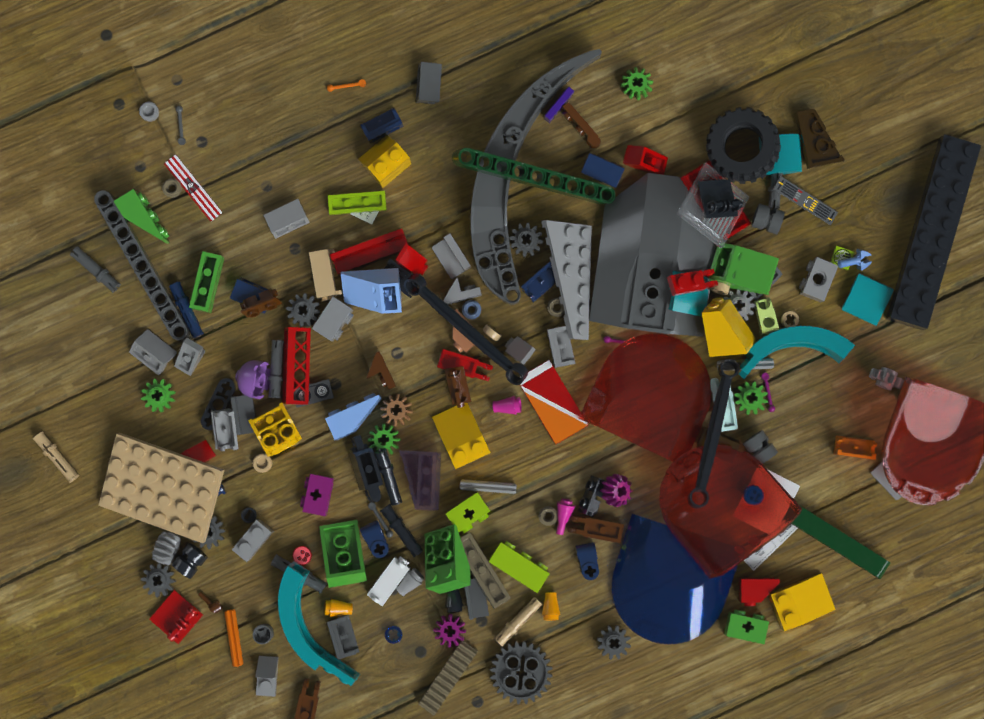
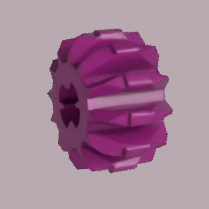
(616, 490)
(444, 634)

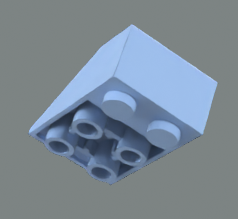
(373, 289)
(349, 420)

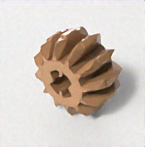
(392, 404)

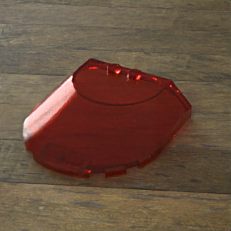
(651, 395)
(933, 442)
(727, 526)

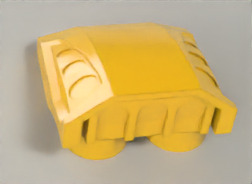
(275, 430)

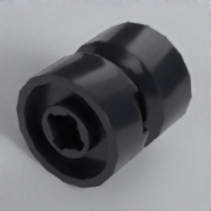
(189, 560)

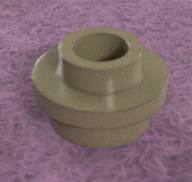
(167, 184)
(552, 302)
(553, 519)

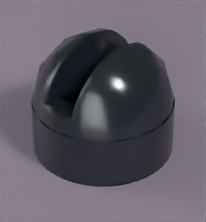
(252, 516)

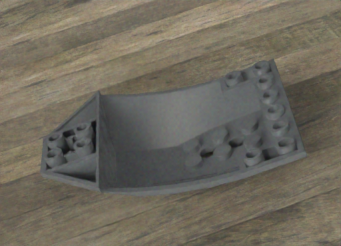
(641, 235)

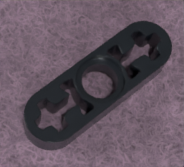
(219, 388)

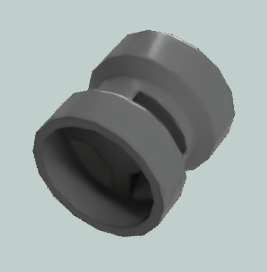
(263, 633)

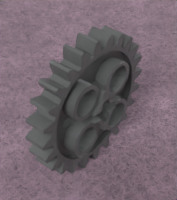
(503, 670)

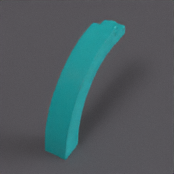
(799, 336)

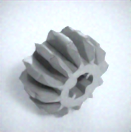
(166, 548)

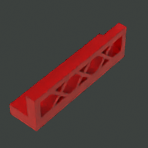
(369, 251)
(289, 365)

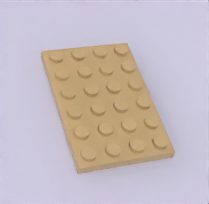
(161, 487)

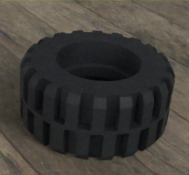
(737, 121)

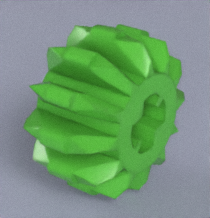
(629, 81)
(379, 434)

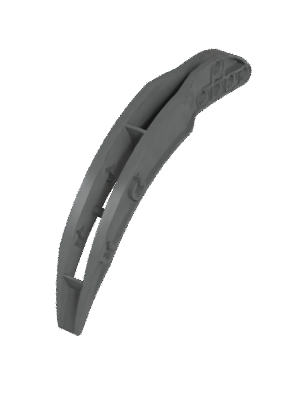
(492, 192)

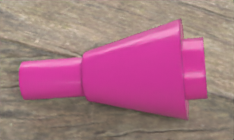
(564, 511)

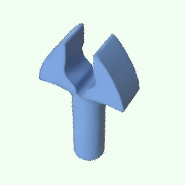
(861, 265)

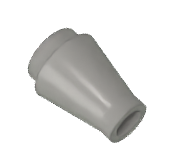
(410, 581)

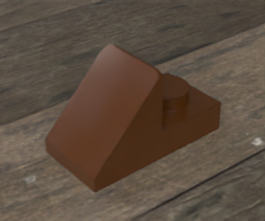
(379, 366)

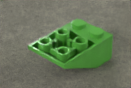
(135, 209)
(744, 269)
(445, 561)

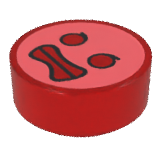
(302, 555)

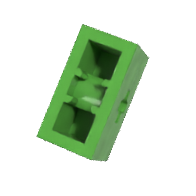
(756, 633)

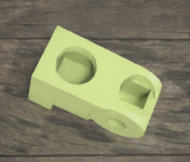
(766, 317)

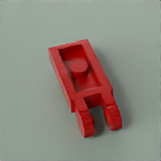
(690, 282)
(451, 359)

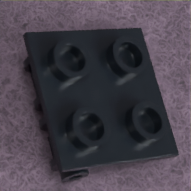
(718, 199)

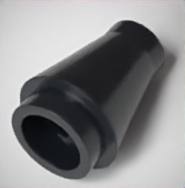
(453, 601)

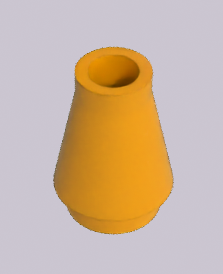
(337, 608)
(551, 608)

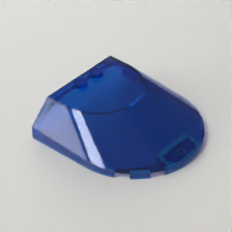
(662, 587)

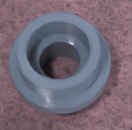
(476, 305)

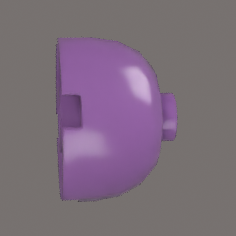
(253, 378)

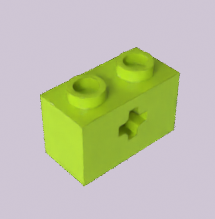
(457, 514)

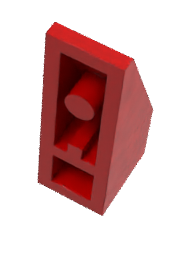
(412, 260)

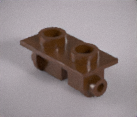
(252, 307)
(458, 386)

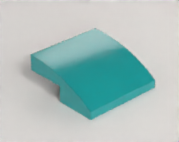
(789, 155)
(867, 299)
(689, 303)

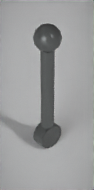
(181, 140)
(372, 506)

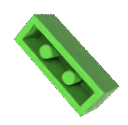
(206, 282)

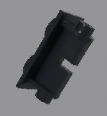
(588, 503)

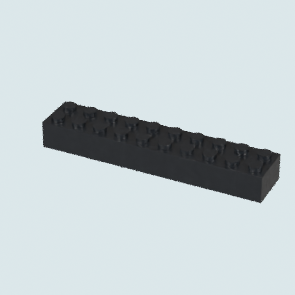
(933, 232)

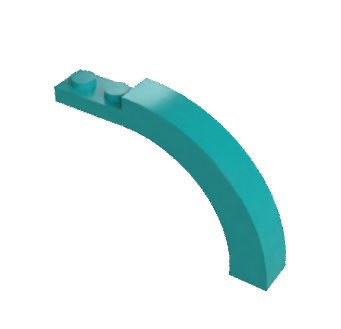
(296, 631)

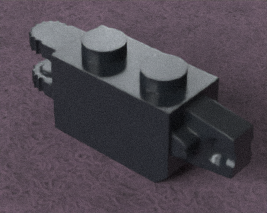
(365, 469)

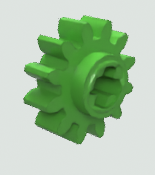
(152, 391)
(744, 392)

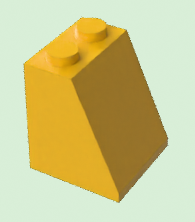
(385, 161)
(726, 329)

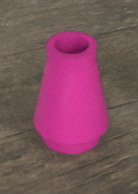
(508, 405)

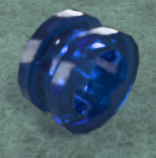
(399, 634)

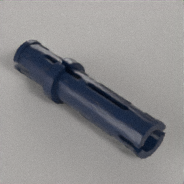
(187, 313)

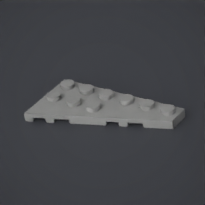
(571, 268)

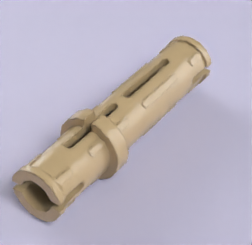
(56, 457)
(518, 621)

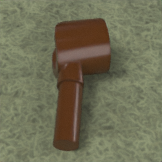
(214, 607)

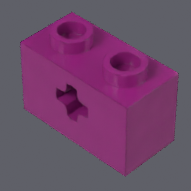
(321, 505)

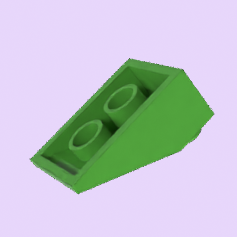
(342, 553)

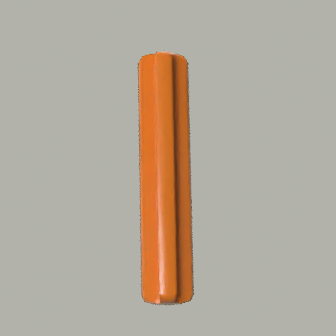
(233, 636)

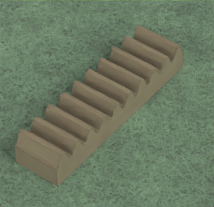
(484, 573)
(448, 677)

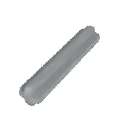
(767, 363)
(487, 486)

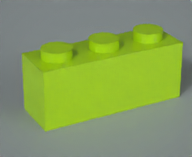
(519, 566)

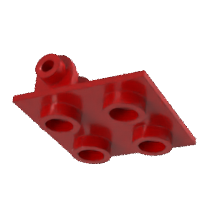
(176, 617)

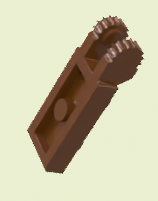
(582, 126)
(598, 529)
(307, 703)

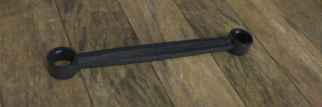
(466, 329)
(713, 433)

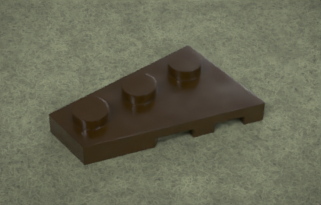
(815, 141)

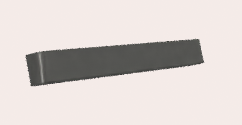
(134, 260)

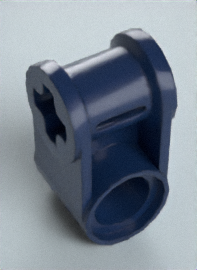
(373, 536)
(588, 557)

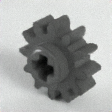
(519, 241)
(311, 308)
(216, 534)
(165, 578)
(613, 634)

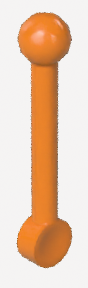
(362, 83)

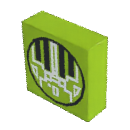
(841, 254)

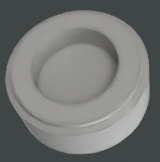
(149, 111)

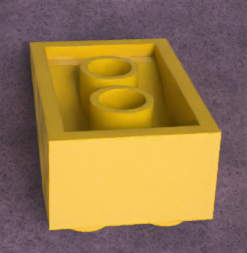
(461, 435)
(801, 602)

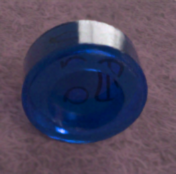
(753, 495)

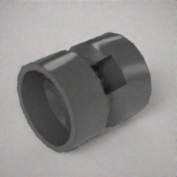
(767, 219)
(759, 447)

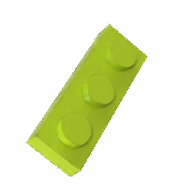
(357, 202)

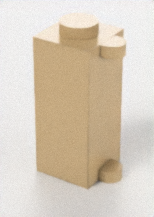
(323, 274)

